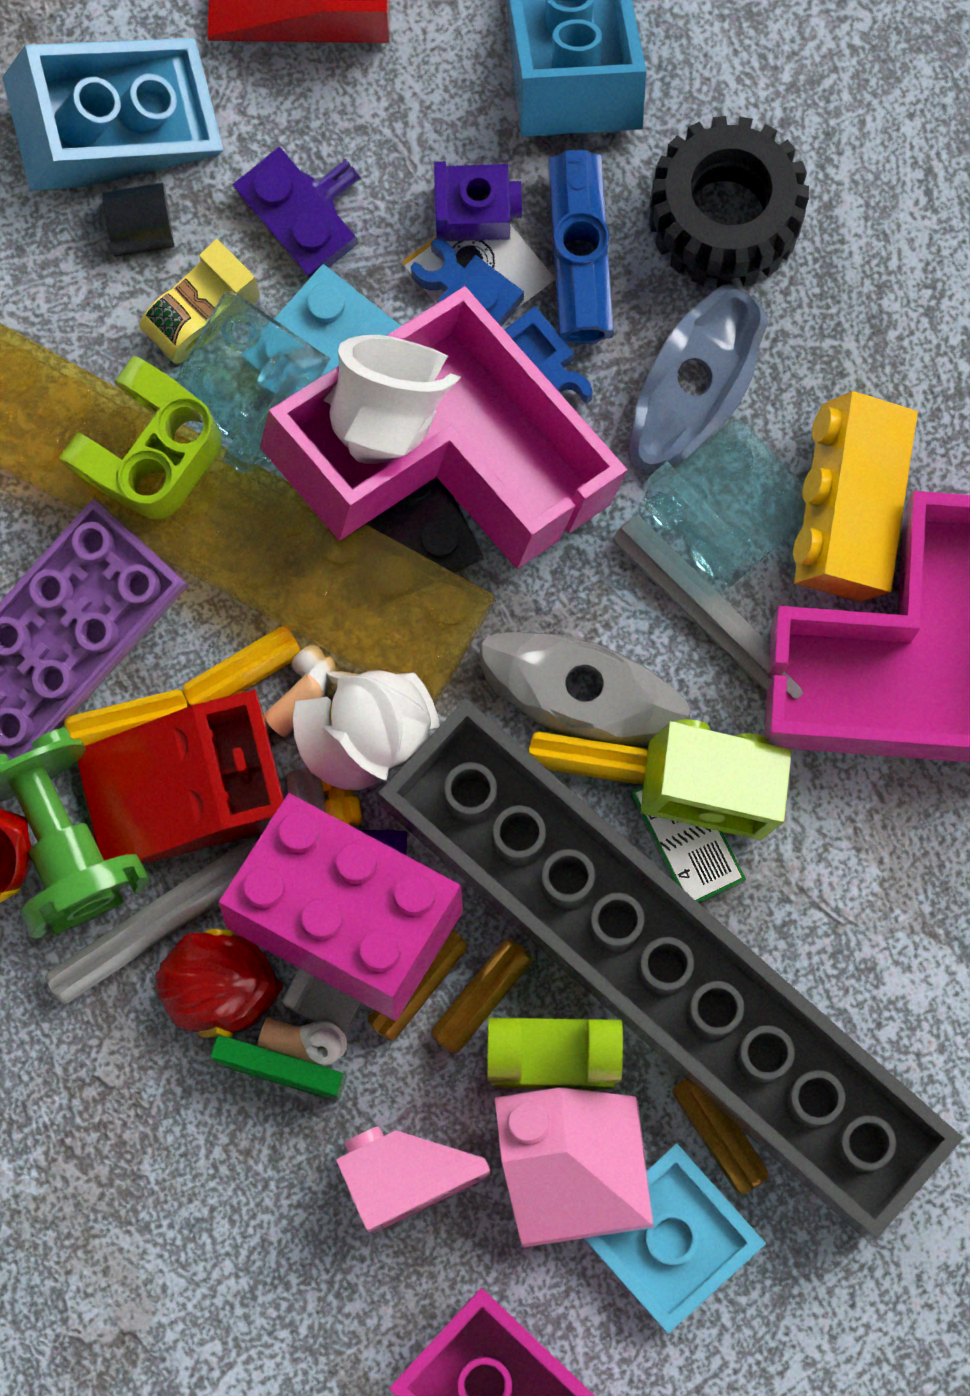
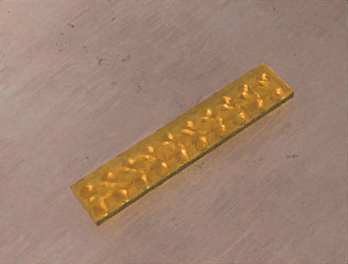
(244, 530)

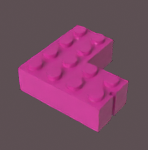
(496, 443)
(879, 677)

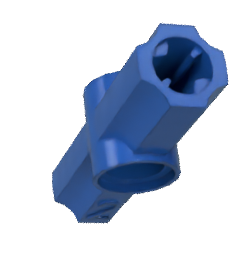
(579, 213)

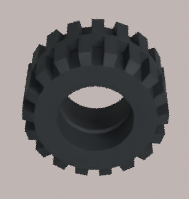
(739, 157)

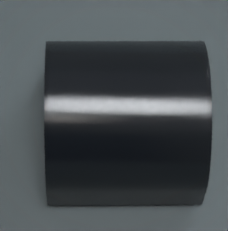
(138, 219)

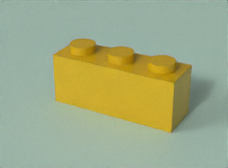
(855, 497)

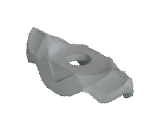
(532, 676)

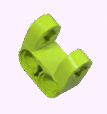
(154, 448)
(554, 1053)

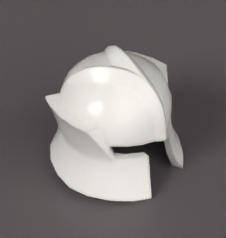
(385, 396)
(374, 727)

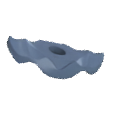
(725, 340)

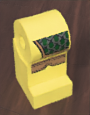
(182, 312)

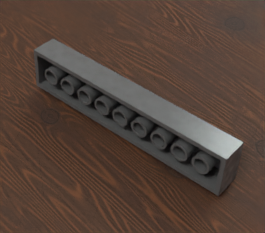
(669, 970)

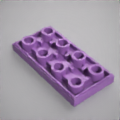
(75, 622)

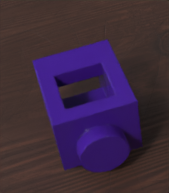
(470, 220)

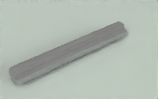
(699, 601)
(147, 926)

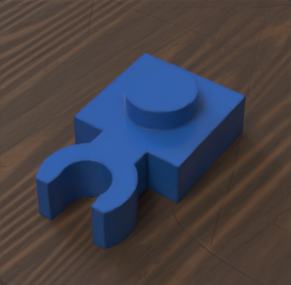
(487, 285)
(548, 352)

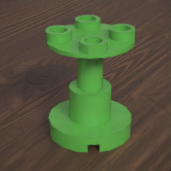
(66, 855)

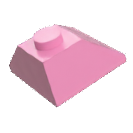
(573, 1164)
(403, 1175)

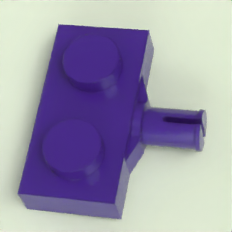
(300, 209)

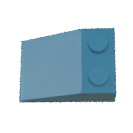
(576, 66)
(109, 110)

